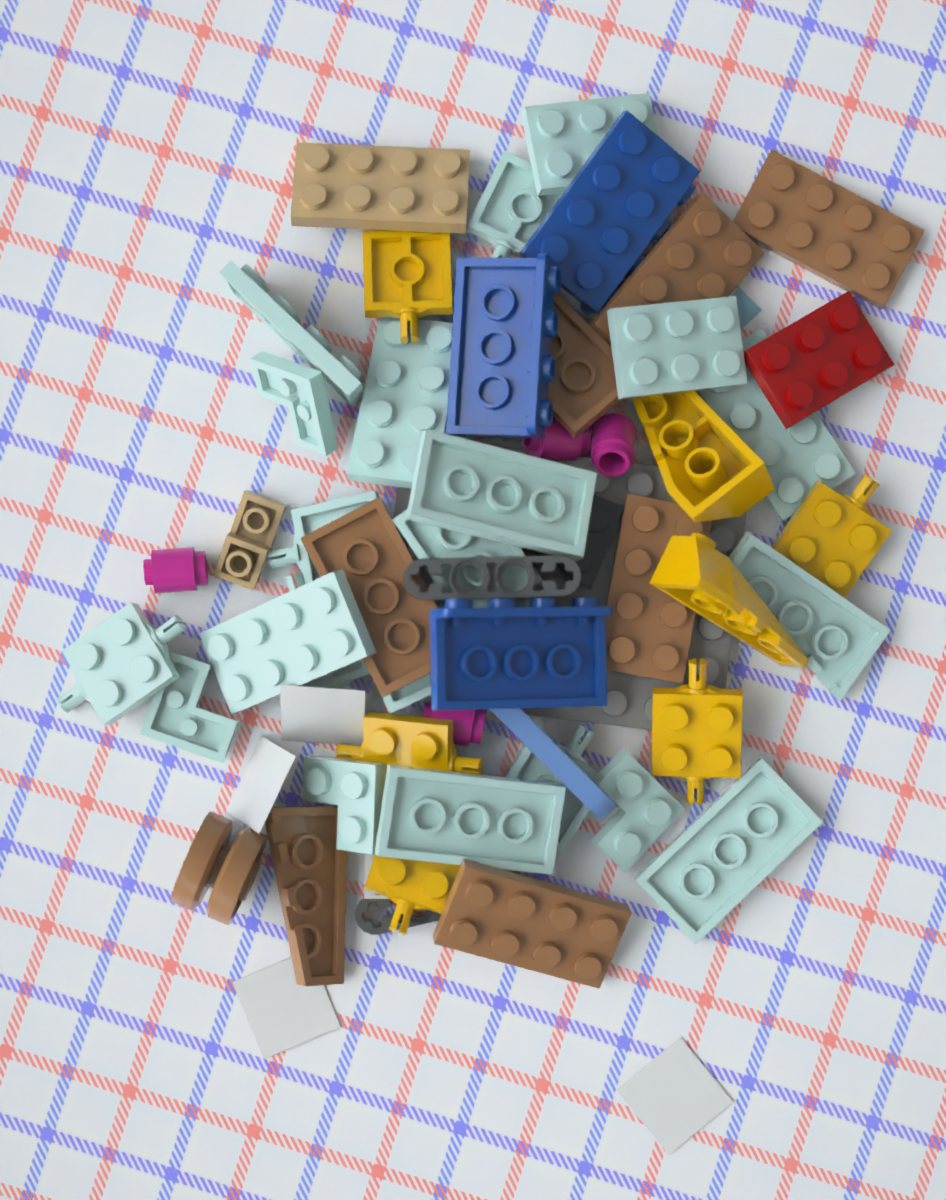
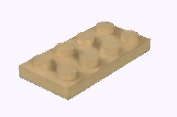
(380, 188)

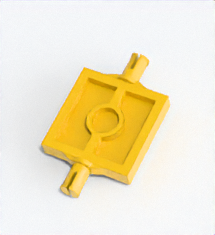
(407, 277)
(833, 535)
(696, 731)
(409, 742)
(411, 886)

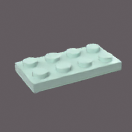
(283, 321)
(399, 401)
(792, 456)
(501, 495)
(287, 641)
(470, 817)
(728, 850)

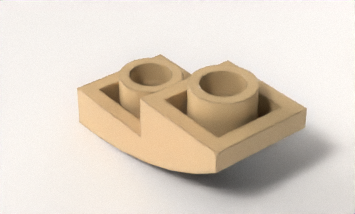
(250, 540)

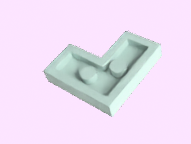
(303, 393)
(178, 719)
(356, 790)
(644, 811)

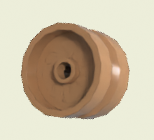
(223, 869)

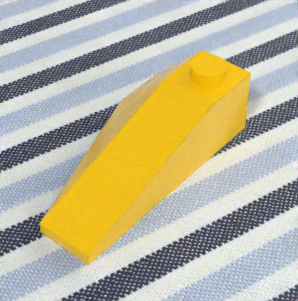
(701, 457)
(718, 591)

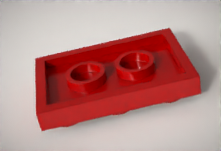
(817, 359)

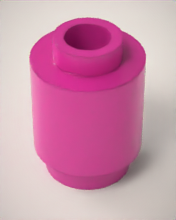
(558, 444)
(613, 444)
(176, 570)
(467, 724)

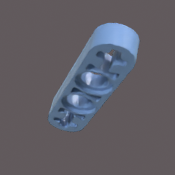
(556, 761)

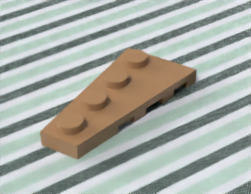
(310, 889)

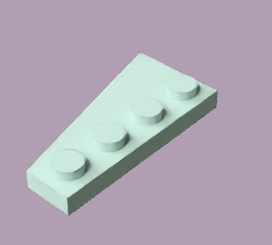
(820, 621)

